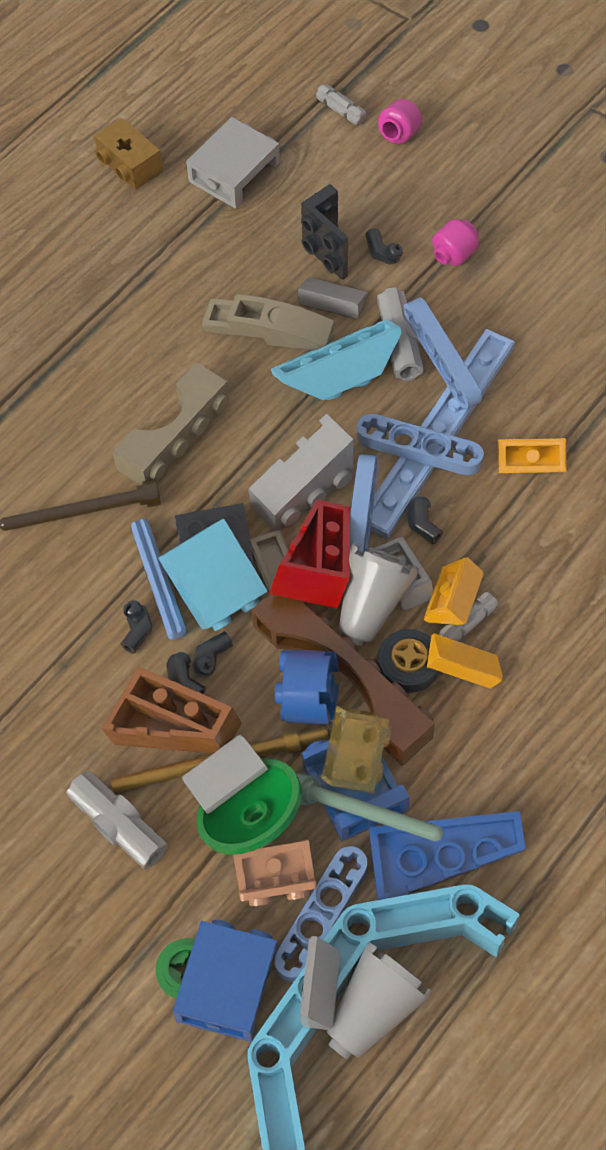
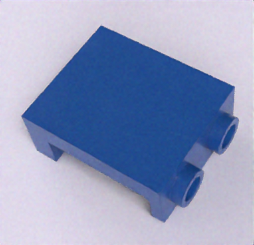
(386, 793)
(225, 979)

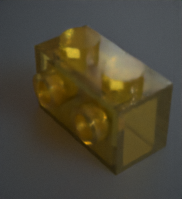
(356, 749)

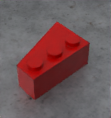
(318, 558)

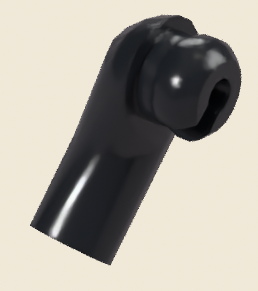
(387, 254)
(419, 521)
(139, 624)
(206, 654)
(178, 671)

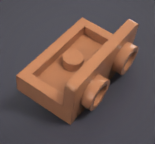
(274, 872)

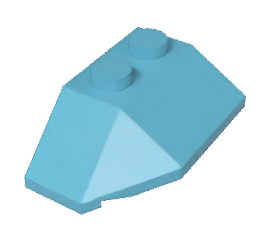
(342, 363)

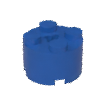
(307, 686)

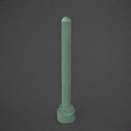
(313, 792)

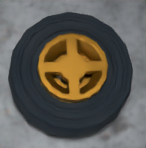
(407, 647)

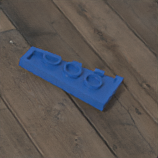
(411, 863)

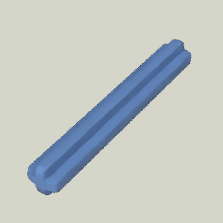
(158, 579)

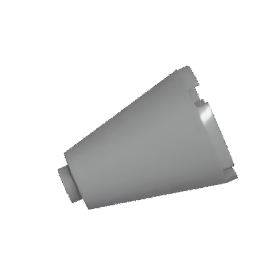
(372, 592)
(374, 1003)

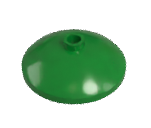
(254, 813)

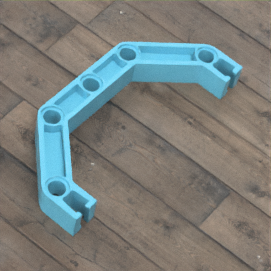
(391, 925)

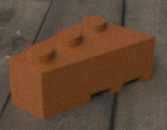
(169, 717)

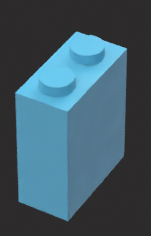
(213, 576)

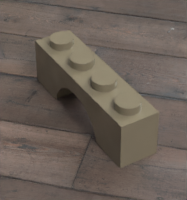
(148, 453)

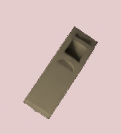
(268, 319)

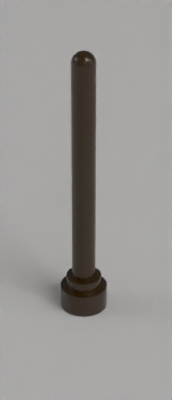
(144, 494)

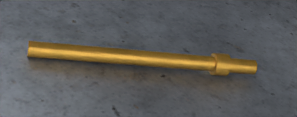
(289, 741)

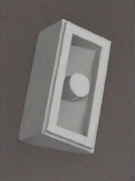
(331, 297)
(224, 773)
(320, 984)

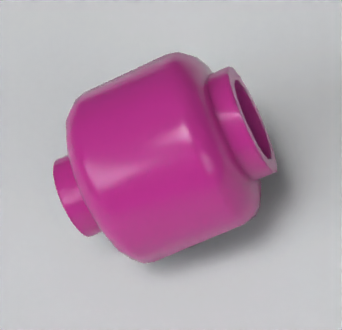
(399, 121)
(455, 242)

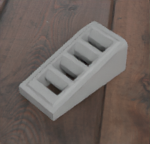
(421, 587)

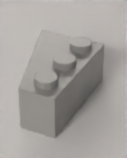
(308, 475)

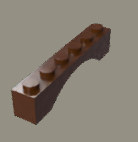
(294, 626)

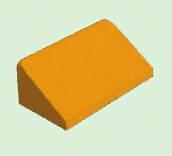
(531, 455)
(454, 593)
(464, 661)

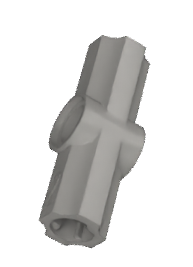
(406, 354)
(117, 820)

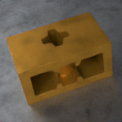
(128, 153)

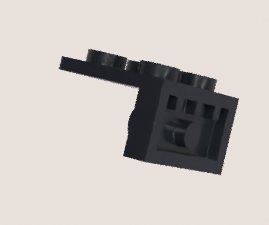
(322, 233)
(234, 515)

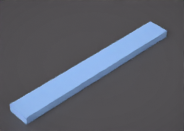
(446, 417)

